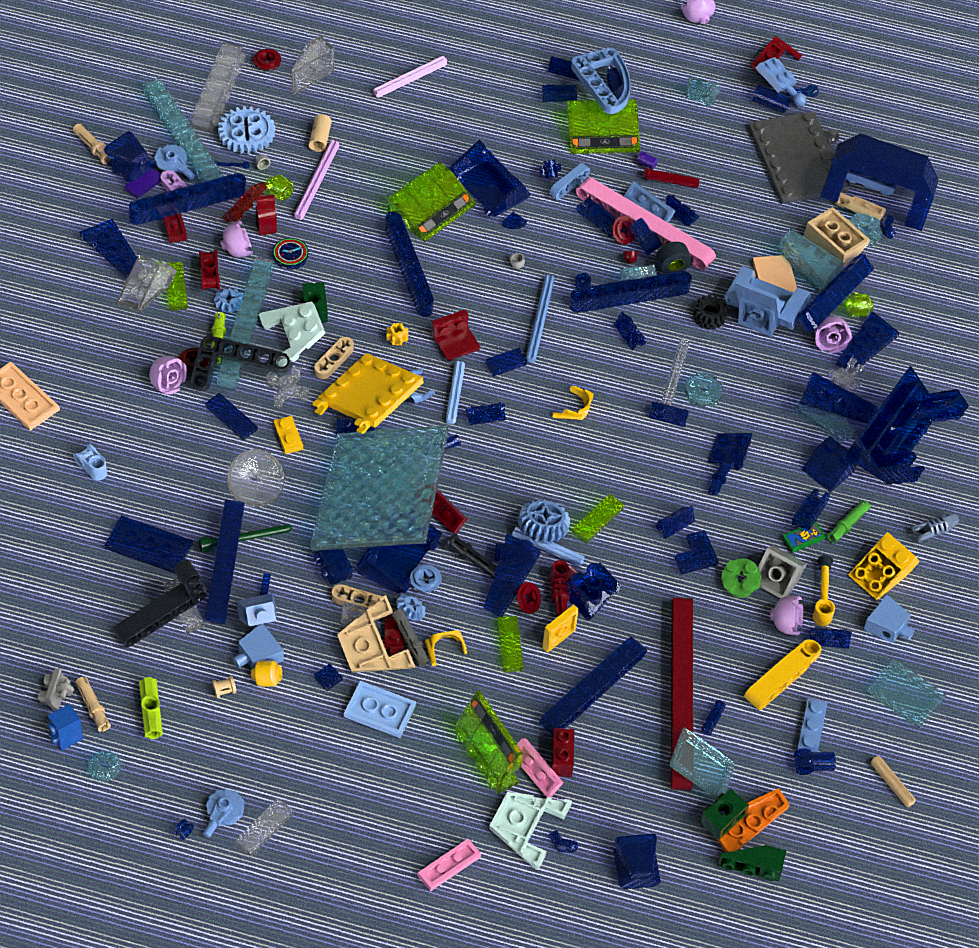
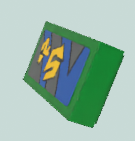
(803, 538)

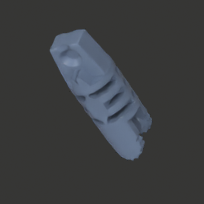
(935, 526)

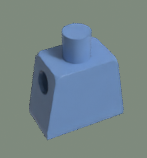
(257, 610)
(889, 621)
(258, 646)

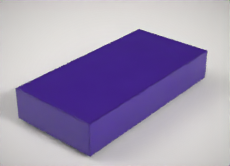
(143, 184)

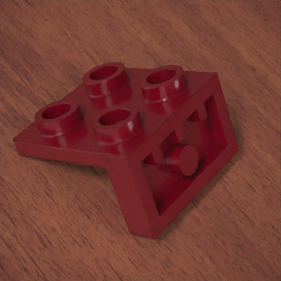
(454, 335)

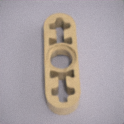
(333, 365)
(354, 593)

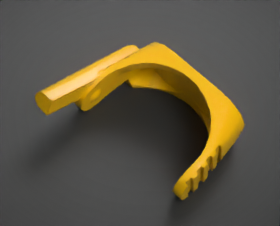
(586, 396)
(435, 637)

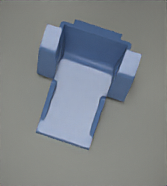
(764, 304)

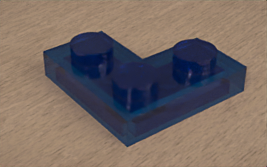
(700, 556)

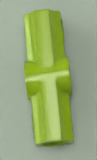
(151, 717)

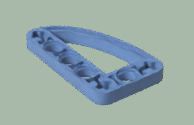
(605, 57)

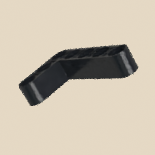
(236, 355)
(165, 608)

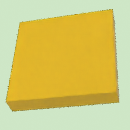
(560, 628)

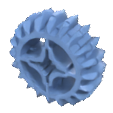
(543, 520)

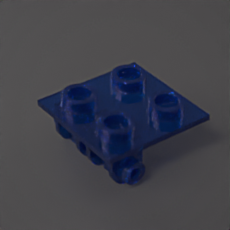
(731, 449)

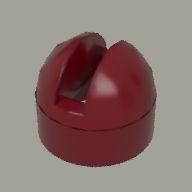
(630, 256)

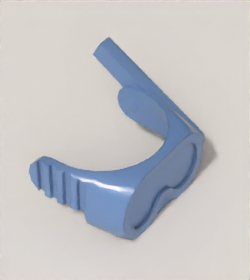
(417, 398)

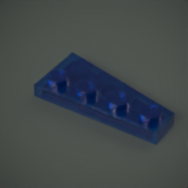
(111, 245)
(870, 340)
(832, 398)
(513, 568)

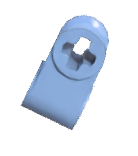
(91, 462)

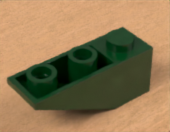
(758, 861)

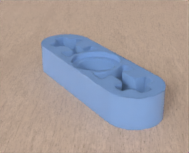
(569, 181)

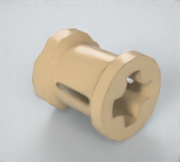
(224, 686)

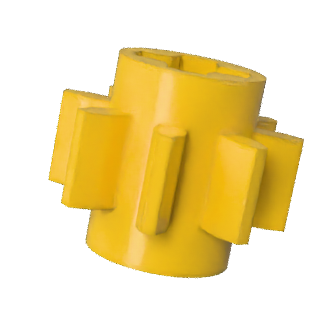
(397, 334)

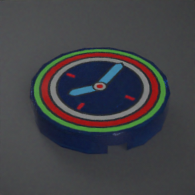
(290, 253)

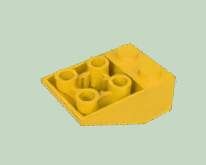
(883, 566)

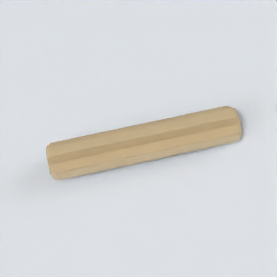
(893, 781)

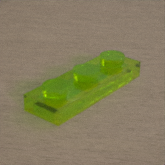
(177, 291)
(598, 518)
(510, 644)

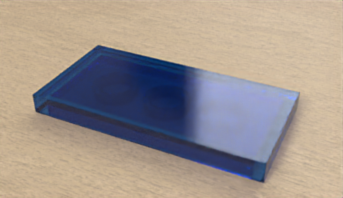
(148, 544)

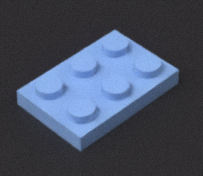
(380, 709)

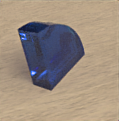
(514, 221)

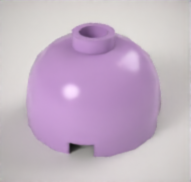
(698, 10)
(236, 240)
(833, 334)
(167, 374)
(788, 615)

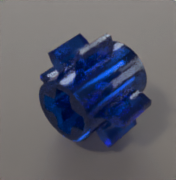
(550, 169)

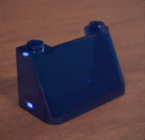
(488, 180)
(393, 564)

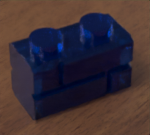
(334, 565)

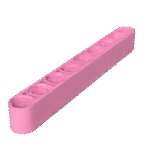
(620, 206)

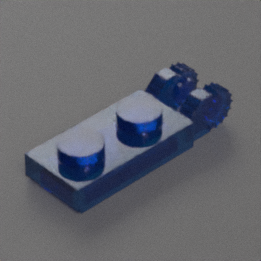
(597, 215)
(810, 510)

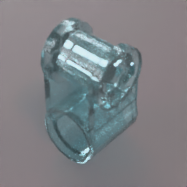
(700, 90)

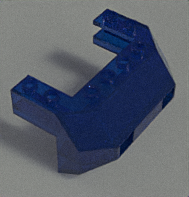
(888, 164)
(899, 424)

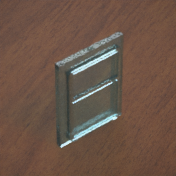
(906, 693)
(702, 763)

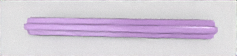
(316, 180)

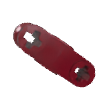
(209, 270)

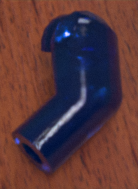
(886, 227)
(563, 845)

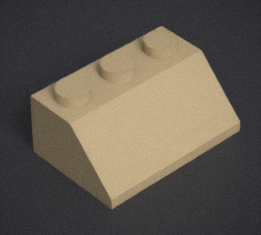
(836, 235)

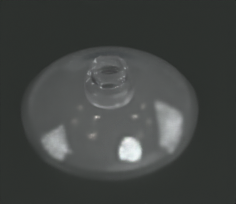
(264, 468)

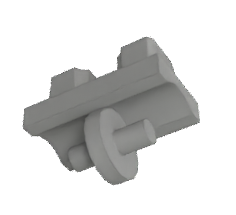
(58, 689)

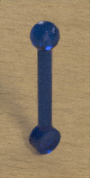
(245, 165)

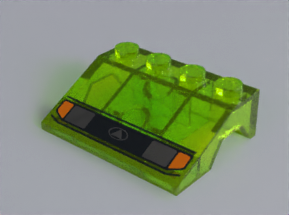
(599, 132)
(431, 201)
(489, 743)

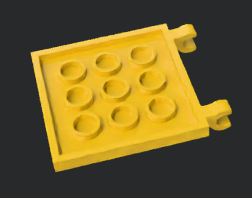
(369, 391)

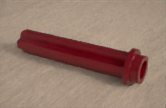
(671, 178)

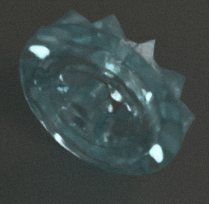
(103, 773)

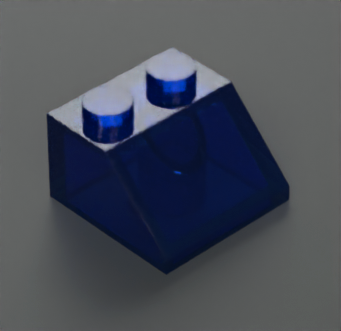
(830, 464)

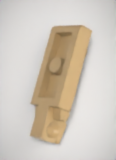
(861, 206)

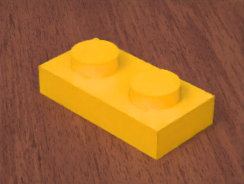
(288, 435)

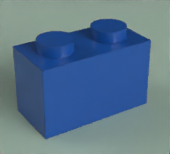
(65, 727)

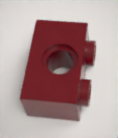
(563, 752)

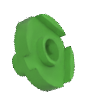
(734, 569)

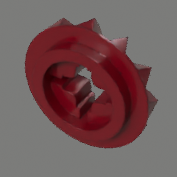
(261, 56)
(628, 235)
(191, 354)
(533, 595)

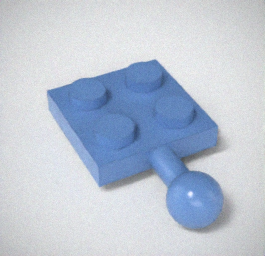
(781, 79)

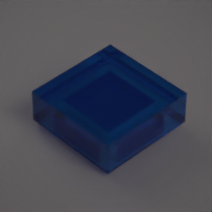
(328, 677)

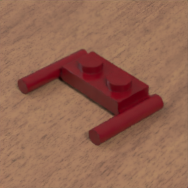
(774, 49)

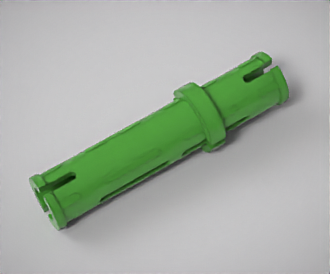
(843, 526)

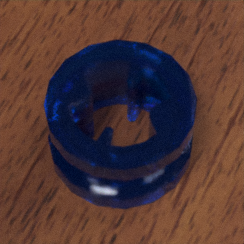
(582, 277)
(183, 829)

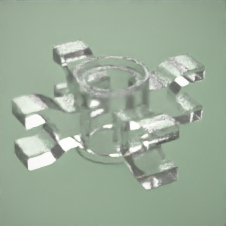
(845, 377)
(287, 386)

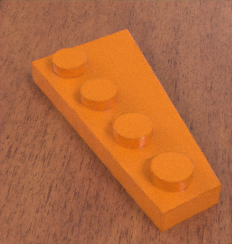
(759, 815)

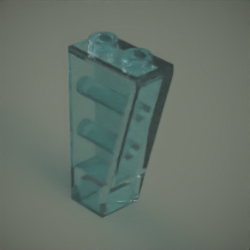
(810, 260)

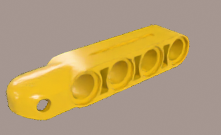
(783, 674)

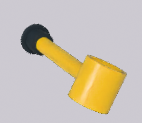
(824, 605)

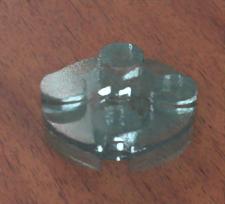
(870, 224)
(638, 272)
(702, 398)

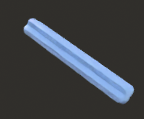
(455, 392)
(552, 548)

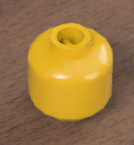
(266, 673)

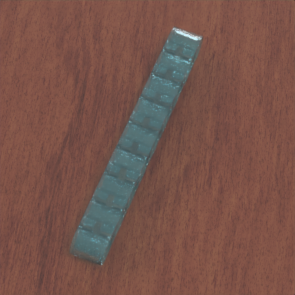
(181, 130)
(246, 319)

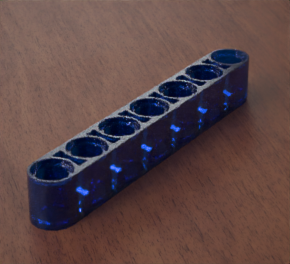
(187, 198)
(409, 264)
(630, 291)
(835, 292)
(225, 561)
(593, 685)

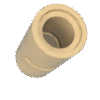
(320, 133)

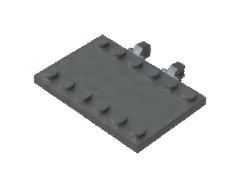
(795, 154)

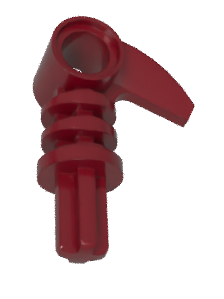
(559, 585)

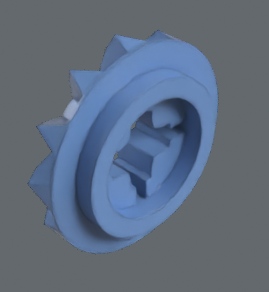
(221, 300)
(431, 573)
(412, 607)

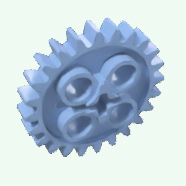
(260, 130)

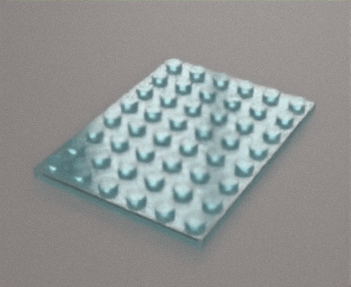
(380, 488)

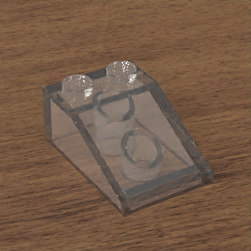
(313, 64)
(145, 283)

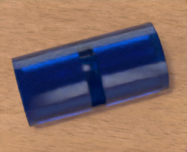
(771, 99)

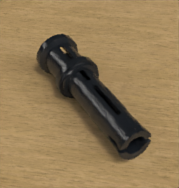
(465, 551)

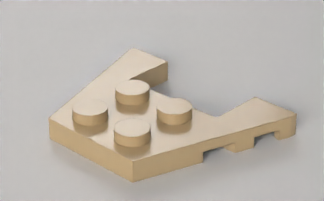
(364, 645)

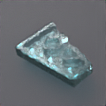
(831, 424)

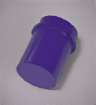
(647, 160)

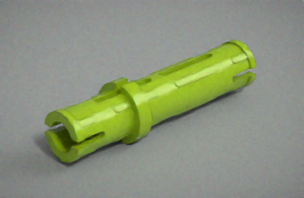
(218, 329)

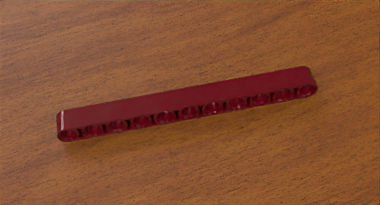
(681, 679)

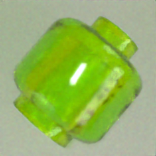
(279, 187)
(859, 304)

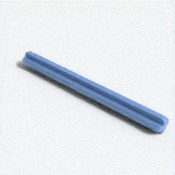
(540, 318)

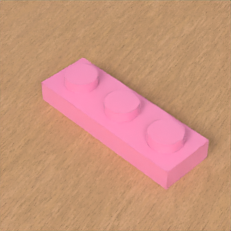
(538, 769)
(449, 864)

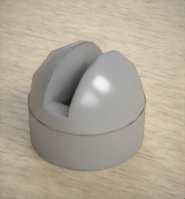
(262, 161)
(517, 260)

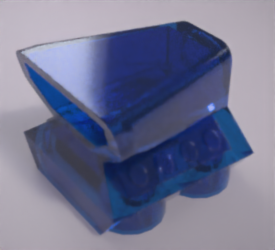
(129, 157)
(592, 589)
(636, 861)

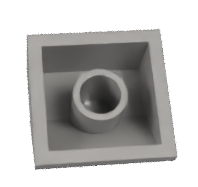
(780, 571)

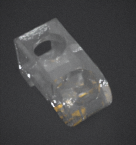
(350, 613)

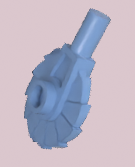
(173, 159)
(224, 809)

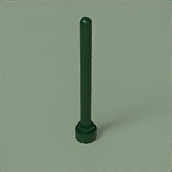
(207, 543)

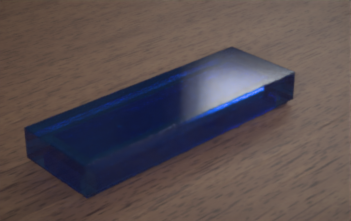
(231, 416)

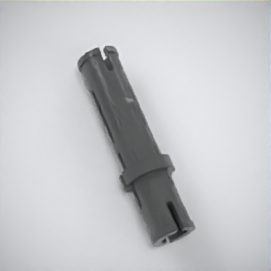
(410, 637)

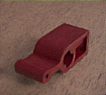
(266, 215)

